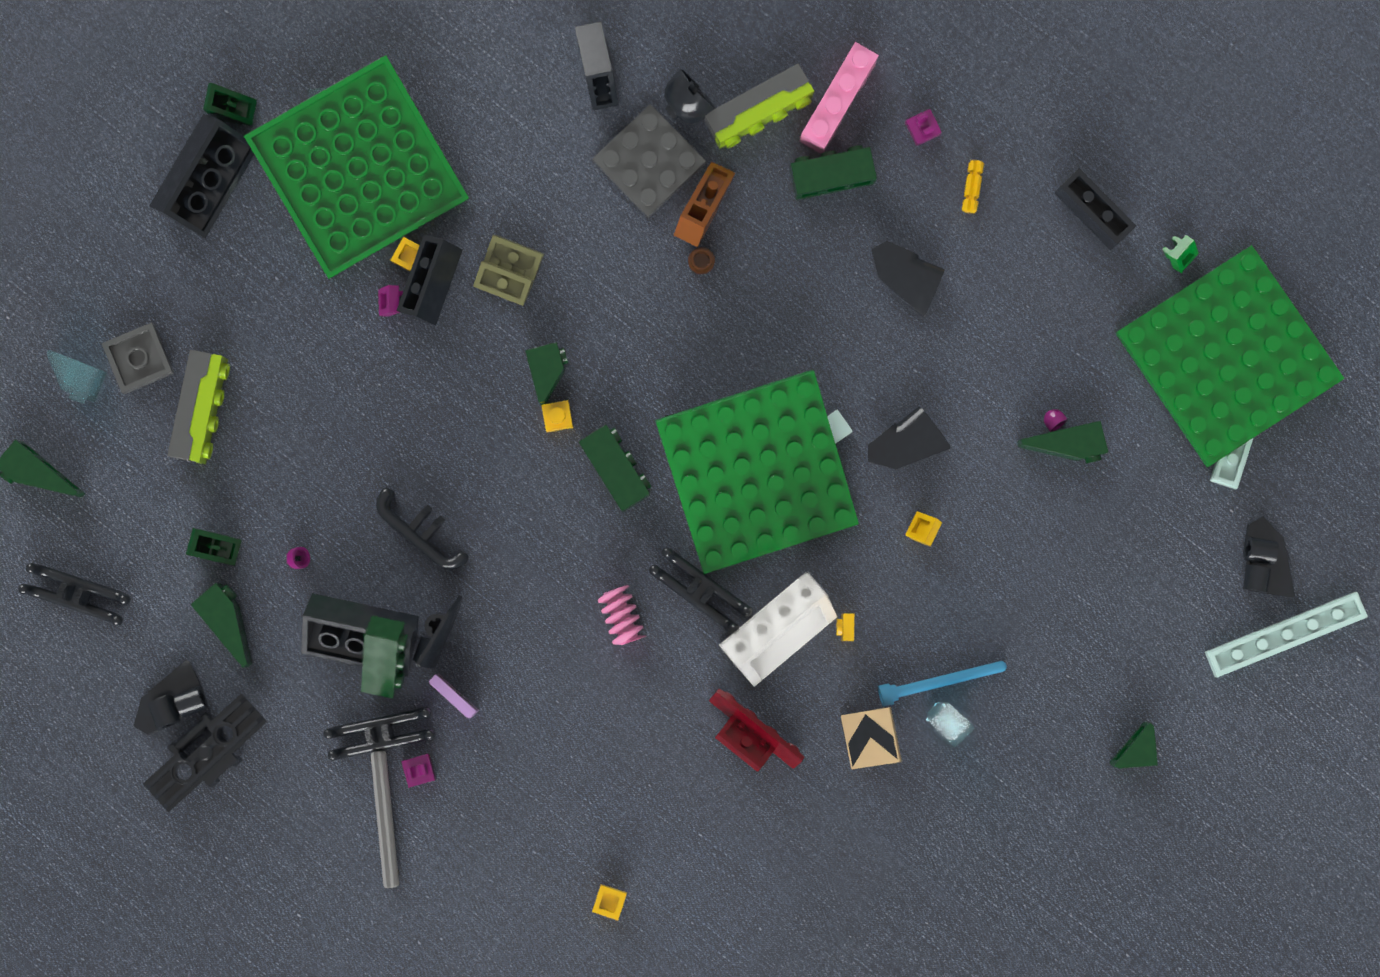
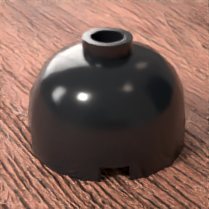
(686, 99)

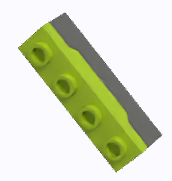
(759, 106)
(198, 407)

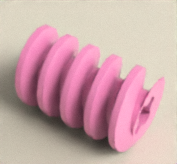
(621, 616)

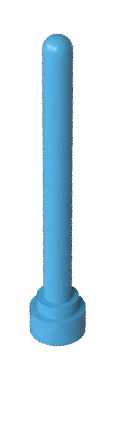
(891, 693)

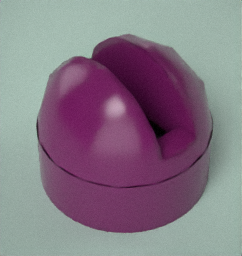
(1054, 420)
(304, 557)

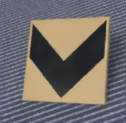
(871, 738)

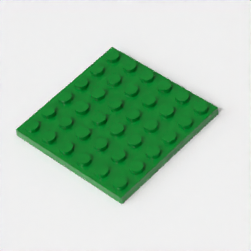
(356, 167)
(1229, 356)
(757, 471)

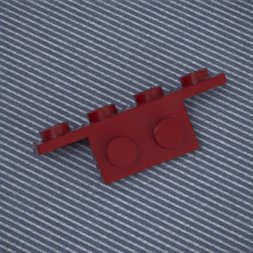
(749, 736)

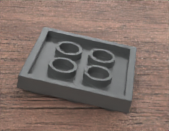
(649, 161)

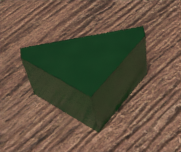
(229, 105)
(213, 546)
(1138, 750)

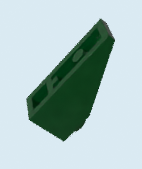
(1071, 443)
(27, 467)
(224, 618)

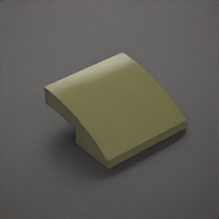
(508, 270)

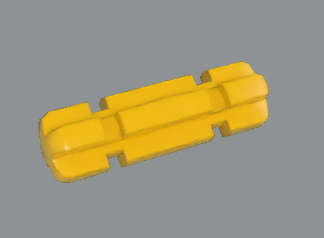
(972, 186)

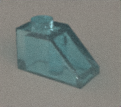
(76, 377)
(949, 723)

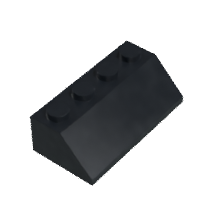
(203, 176)
(337, 629)

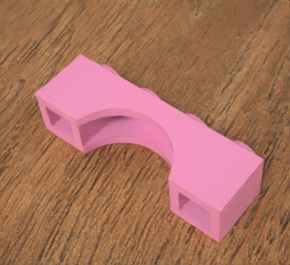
(838, 98)

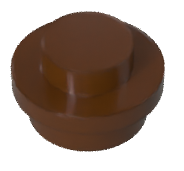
(701, 260)

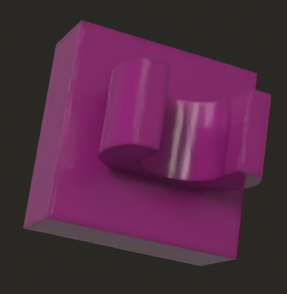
(923, 127)
(389, 300)
(418, 770)

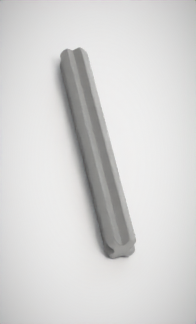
(384, 819)

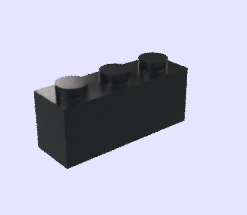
(1095, 209)
(429, 279)

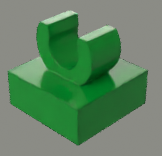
(1182, 254)

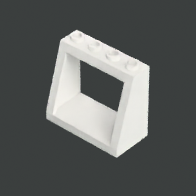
(779, 629)

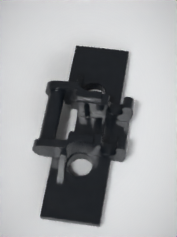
(210, 758)

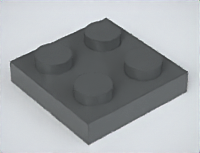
(138, 358)

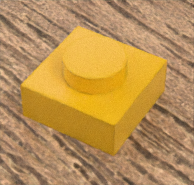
(405, 254)
(557, 416)
(923, 528)
(845, 627)
(609, 902)

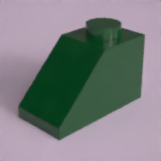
(546, 369)

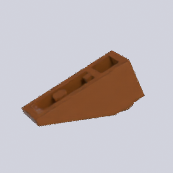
(703, 204)

